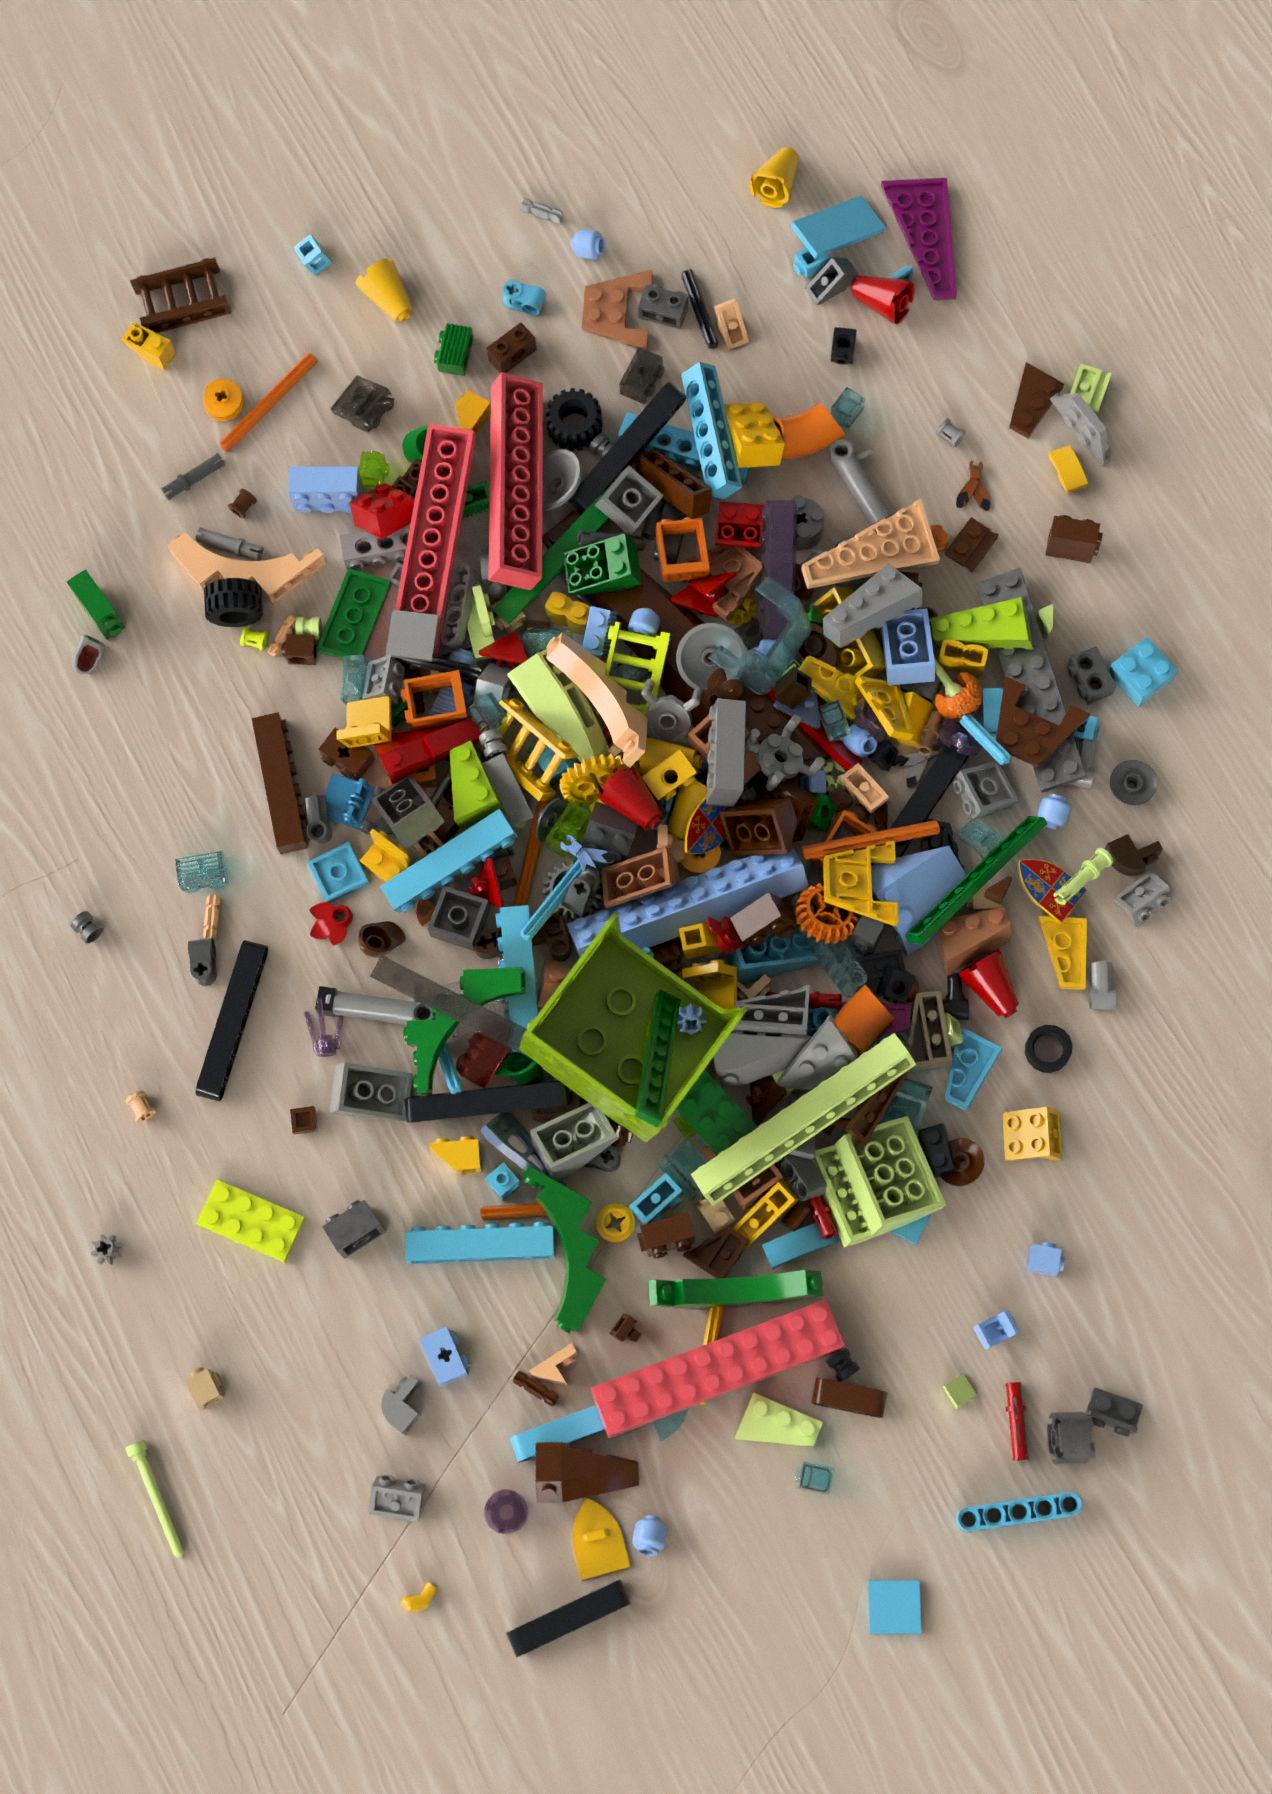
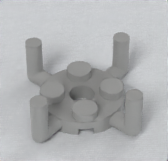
(670, 707)
(787, 749)

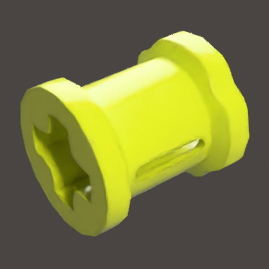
(254, 638)

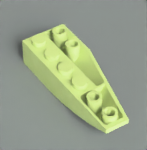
(560, 705)

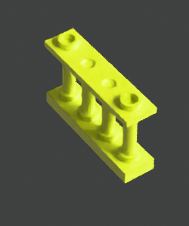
(655, 665)

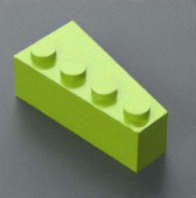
(990, 626)

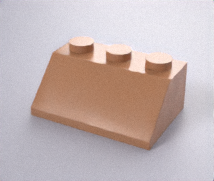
(639, 877)

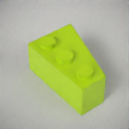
(471, 788)

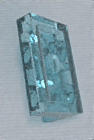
(680, 1164)

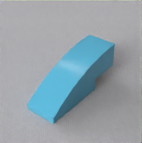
(796, 1245)

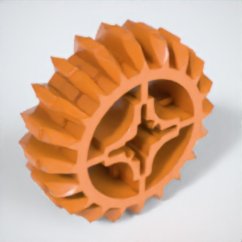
(826, 921)

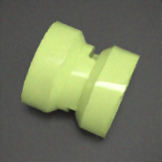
(309, 627)

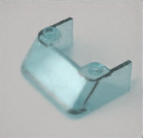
(763, 671)

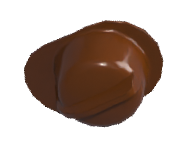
(818, 647)

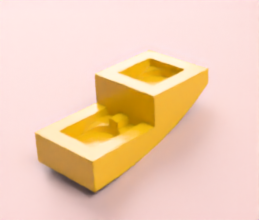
(1068, 468)

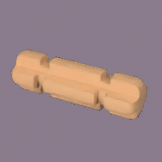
(275, 648)
(211, 917)

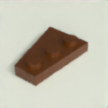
(1033, 399)

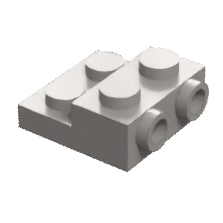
(984, 789)

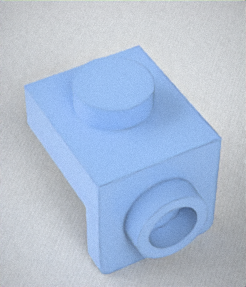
(996, 1329)

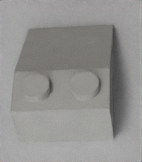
(370, 1092)
(572, 1140)

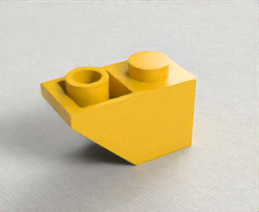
(149, 345)
(698, 941)
(461, 1155)

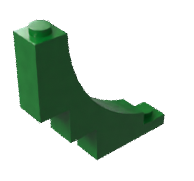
(566, 1213)
(737, 1291)

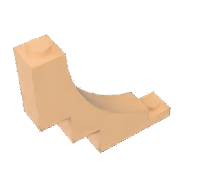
(273, 575)
(587, 671)

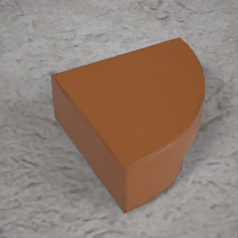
(425, 911)

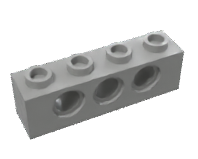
(354, 543)

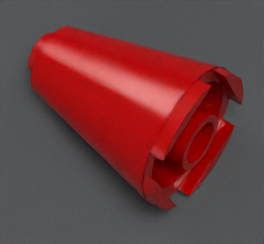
(884, 296)
(631, 798)
(992, 983)

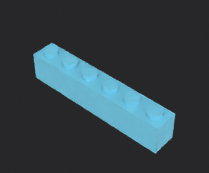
(449, 861)
(518, 954)
(479, 1244)

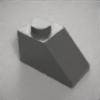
(831, 280)

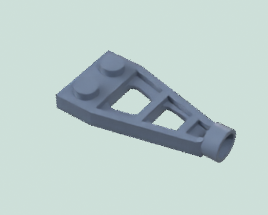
(503, 1128)

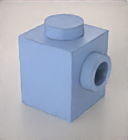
(1045, 1259)

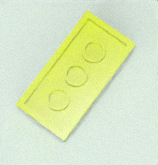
(251, 1221)

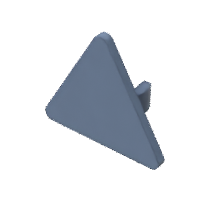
(805, 710)

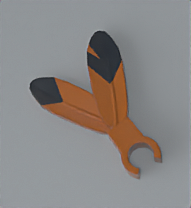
(974, 487)

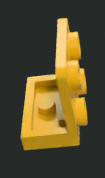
(715, 981)

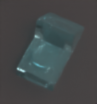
(980, 837)

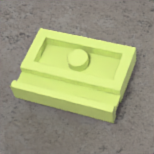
(1091, 385)

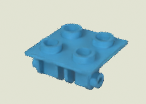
(348, 800)

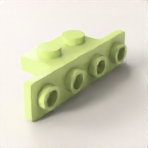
(479, 621)

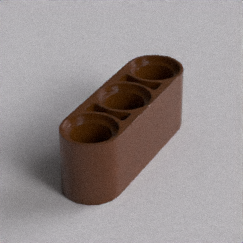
(849, 1397)

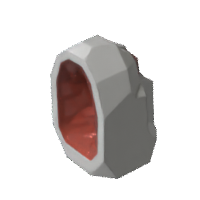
(87, 654)

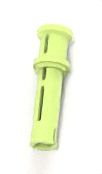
(1089, 870)

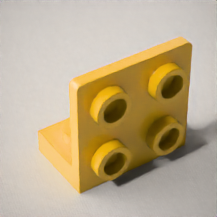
(367, 723)
(385, 858)
(1032, 1134)

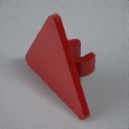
(712, 585)
(694, 601)
(507, 648)
(487, 885)

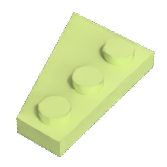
(776, 1423)

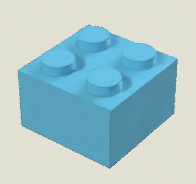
(1142, 672)

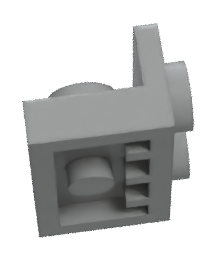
(384, 679)
(1144, 898)
(396, 1498)

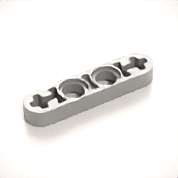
(454, 632)

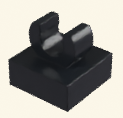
(884, 755)

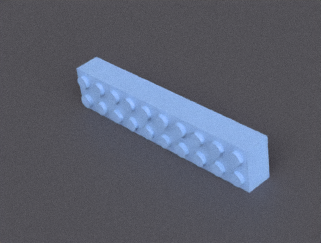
(712, 894)

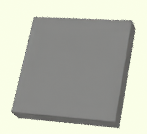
(412, 635)

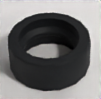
(1043, 1066)

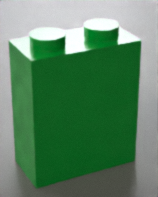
(96, 604)

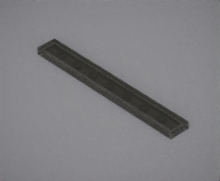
(449, 1003)

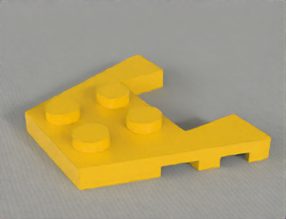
(850, 882)

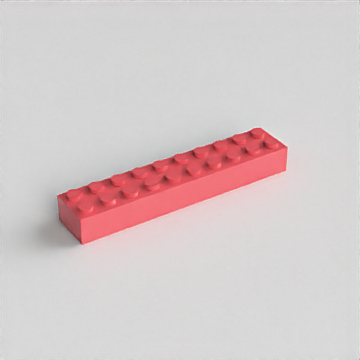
(516, 481)
(436, 522)
(717, 1368)

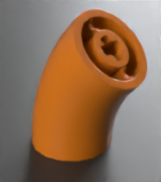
(808, 432)
(863, 1019)

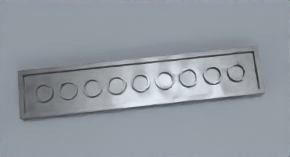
(1041, 688)

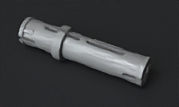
(238, 546)

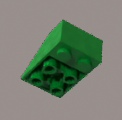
(603, 566)

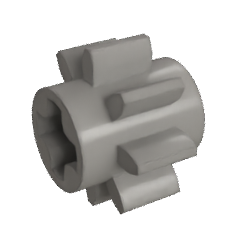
(100, 1246)

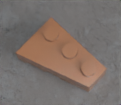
(972, 935)

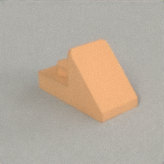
(731, 324)
(864, 788)
(664, 839)
(548, 1369)

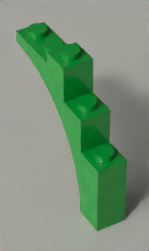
(431, 1035)

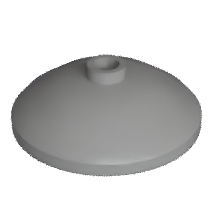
(560, 478)
(699, 642)

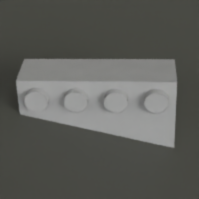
(871, 605)
(726, 752)

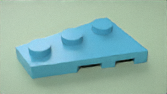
(970, 1068)

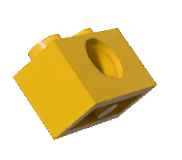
(656, 779)

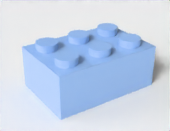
(324, 488)
(908, 648)

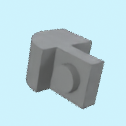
(494, 589)
(395, 1407)

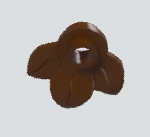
(721, 687)

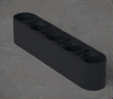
(568, 1618)

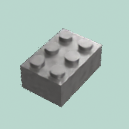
(408, 811)

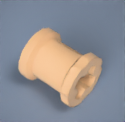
(140, 1106)

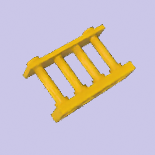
(524, 773)

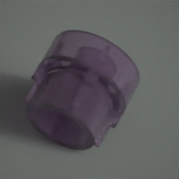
(493, 1507)

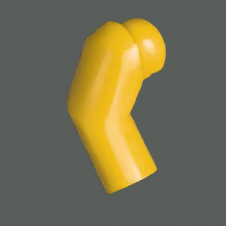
(421, 1601)

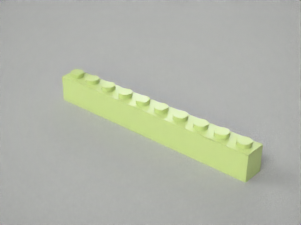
(803, 1119)

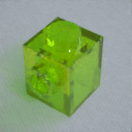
(373, 468)

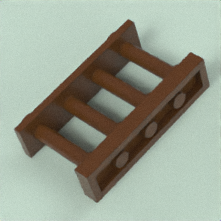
(187, 314)
(868, 1112)

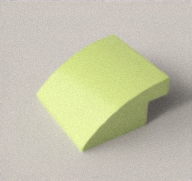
(877, 1182)

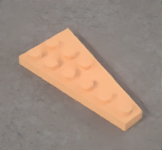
(899, 540)

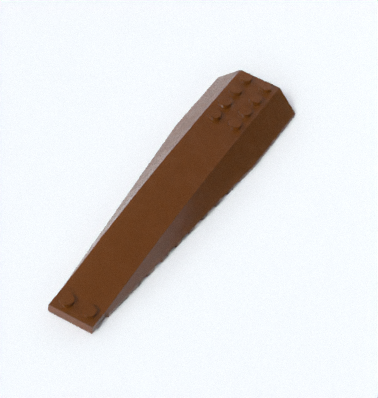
(678, 621)

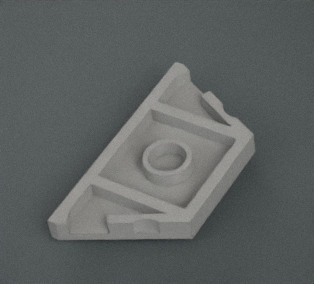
(1085, 423)
(819, 1058)

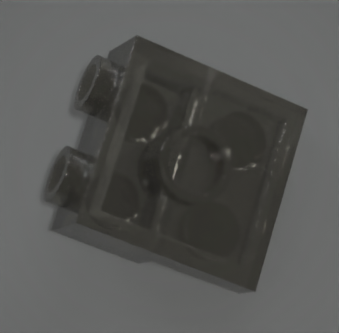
(363, 403)

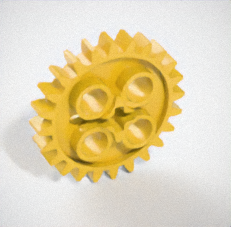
(582, 786)

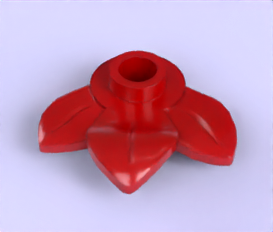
(327, 922)
(727, 936)

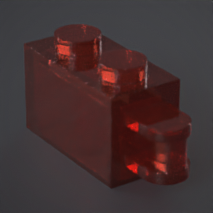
(481, 1059)

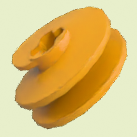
(223, 400)
(697, 866)

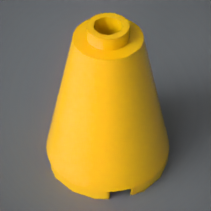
(775, 178)
(386, 289)
(658, 751)
(684, 805)

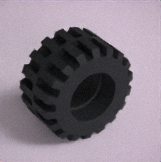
(573, 403)
(233, 602)

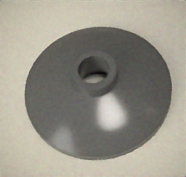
(1140, 775)
(548, 817)

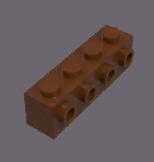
(675, 483)

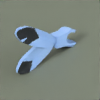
(587, 856)

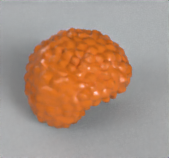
(964, 702)

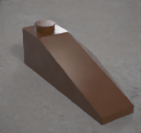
(575, 1474)

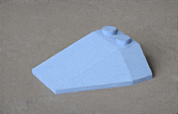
(917, 885)

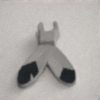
(918, 765)

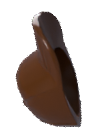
(380, 938)

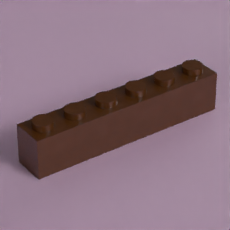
(279, 782)

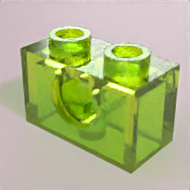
(571, 822)

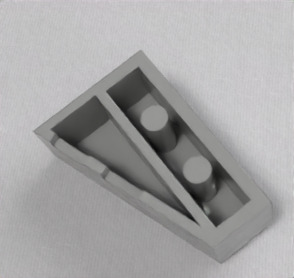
(776, 1013)

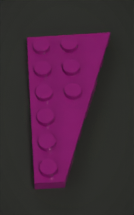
(924, 219)

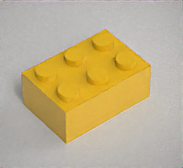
(754, 435)

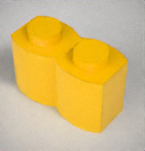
(564, 612)
(966, 658)

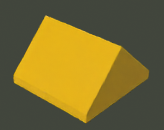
(918, 712)

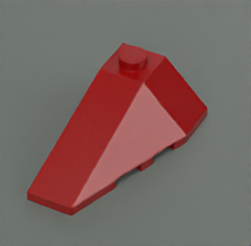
(407, 753)

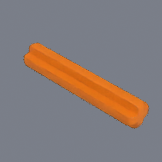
(512, 1211)

